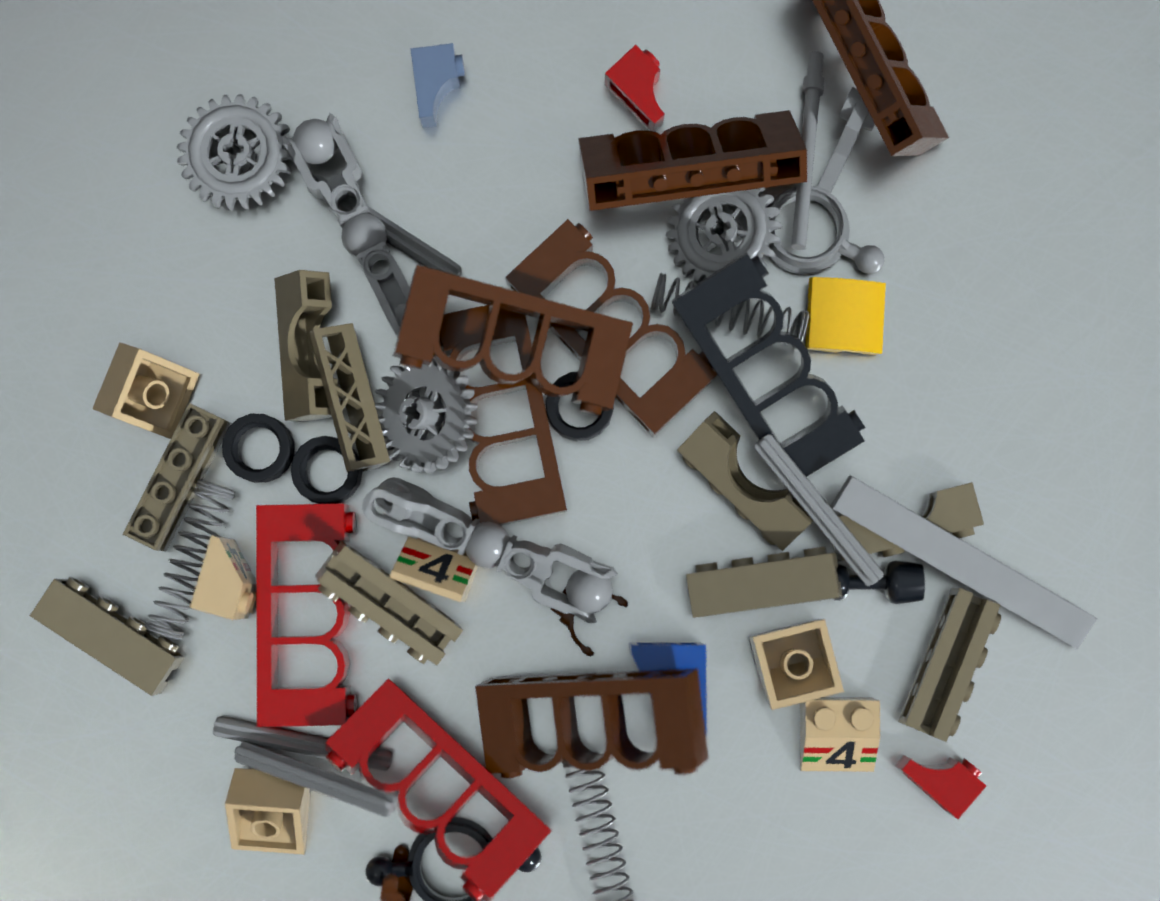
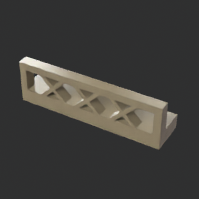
(355, 395)

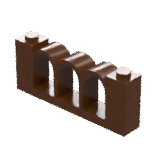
(882, 75)
(692, 160)
(571, 248)
(602, 353)
(520, 501)
(676, 714)

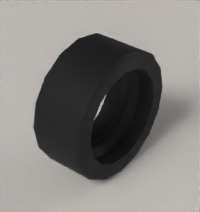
(568, 431)
(233, 436)
(299, 476)

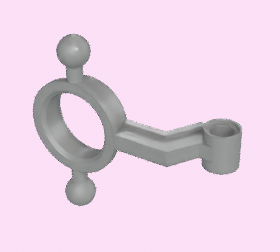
(868, 258)

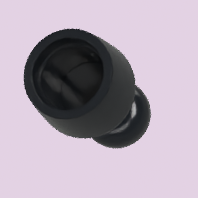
(901, 582)

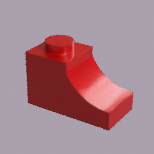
(632, 83)
(950, 784)

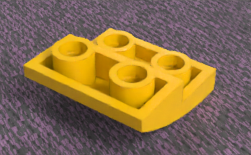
(845, 315)

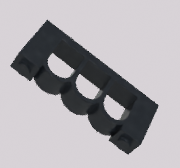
(736, 282)

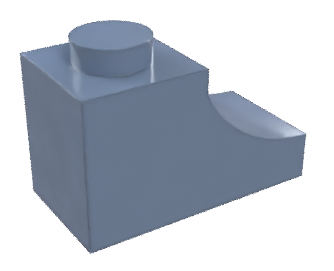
(435, 75)

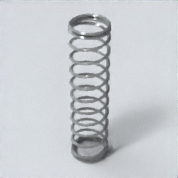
(802, 317)
(166, 628)
(600, 829)

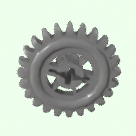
(232, 185)
(689, 219)
(407, 410)

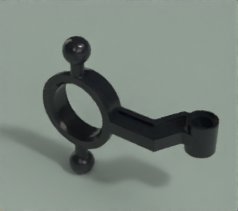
(381, 866)

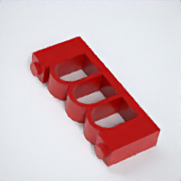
(298, 705)
(369, 728)

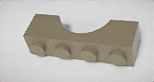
(301, 305)
(714, 454)
(951, 509)

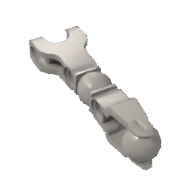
(362, 232)
(489, 546)

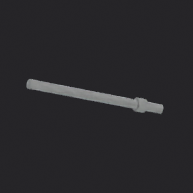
(812, 89)

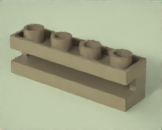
(176, 478)
(764, 584)
(388, 603)
(107, 635)
(950, 664)

